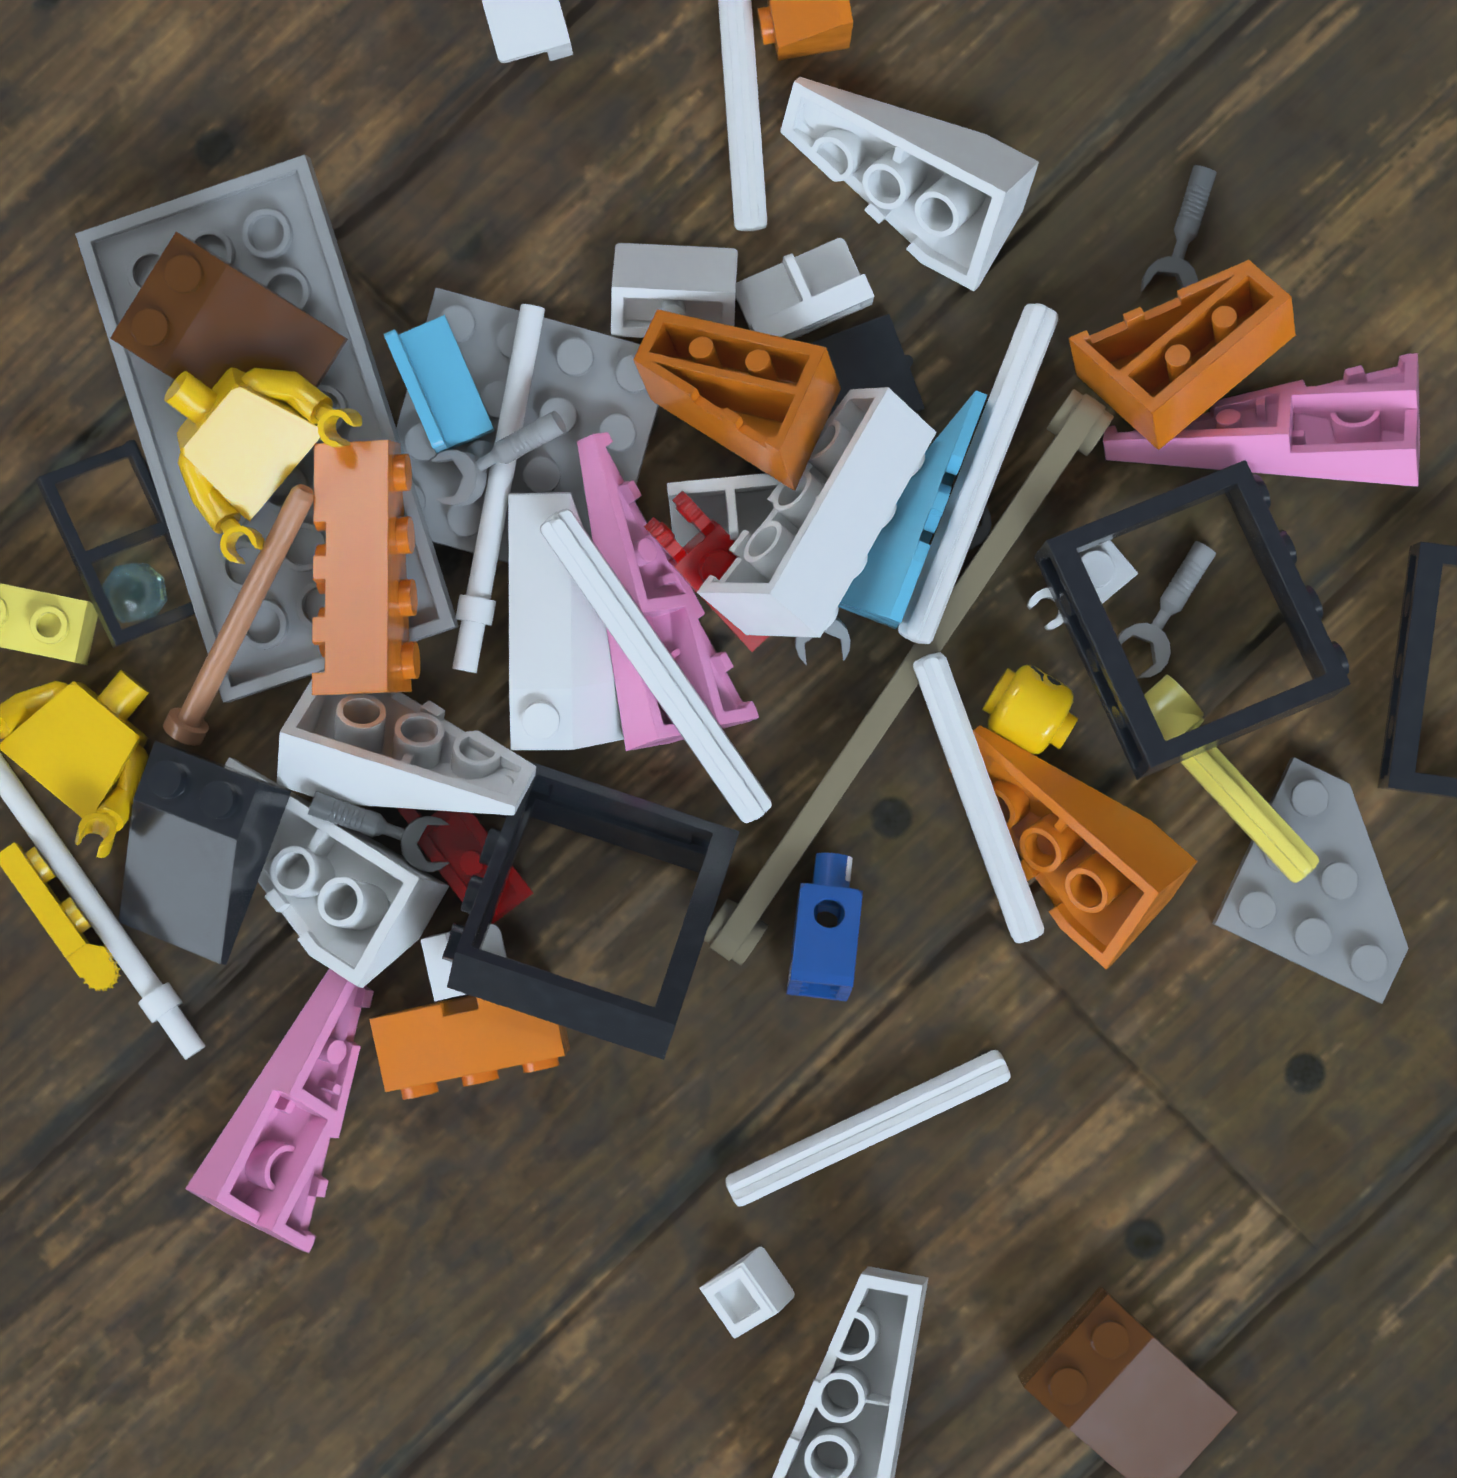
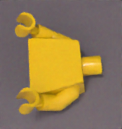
(247, 441)
(80, 748)

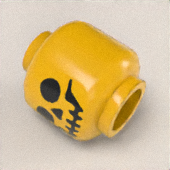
(1030, 709)

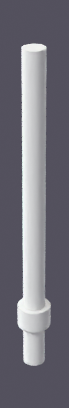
(475, 607)
(158, 999)

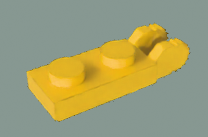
(61, 920)

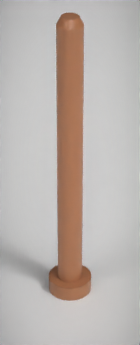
(188, 722)

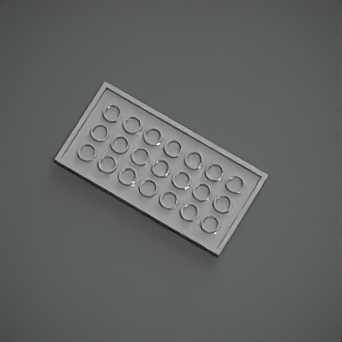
(281, 236)

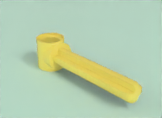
(1179, 714)

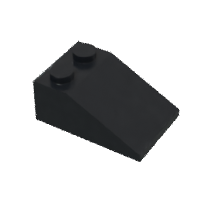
(196, 850)

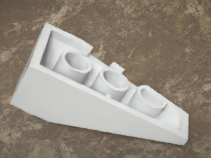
(930, 179)
(557, 642)
(396, 756)
(344, 892)

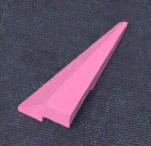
(1334, 431)
(662, 598)
(277, 1141)

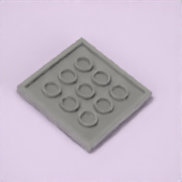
(575, 372)

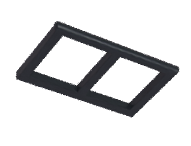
(84, 559)

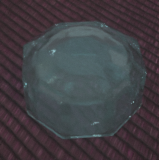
(135, 592)

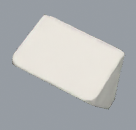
(748, 1292)

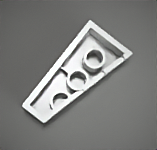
(820, 534)
(863, 1386)

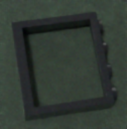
(1106, 659)
(1411, 674)
(619, 821)

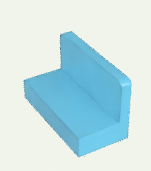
(440, 384)

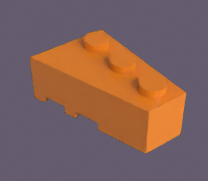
(1187, 353)
(741, 388)
(461, 1040)

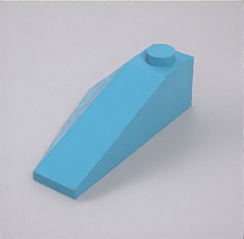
(903, 544)

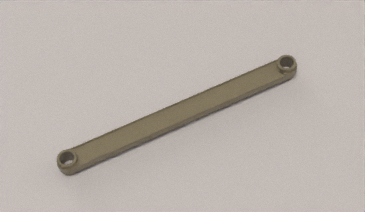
(737, 926)

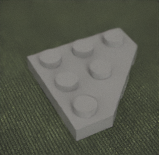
(1340, 913)

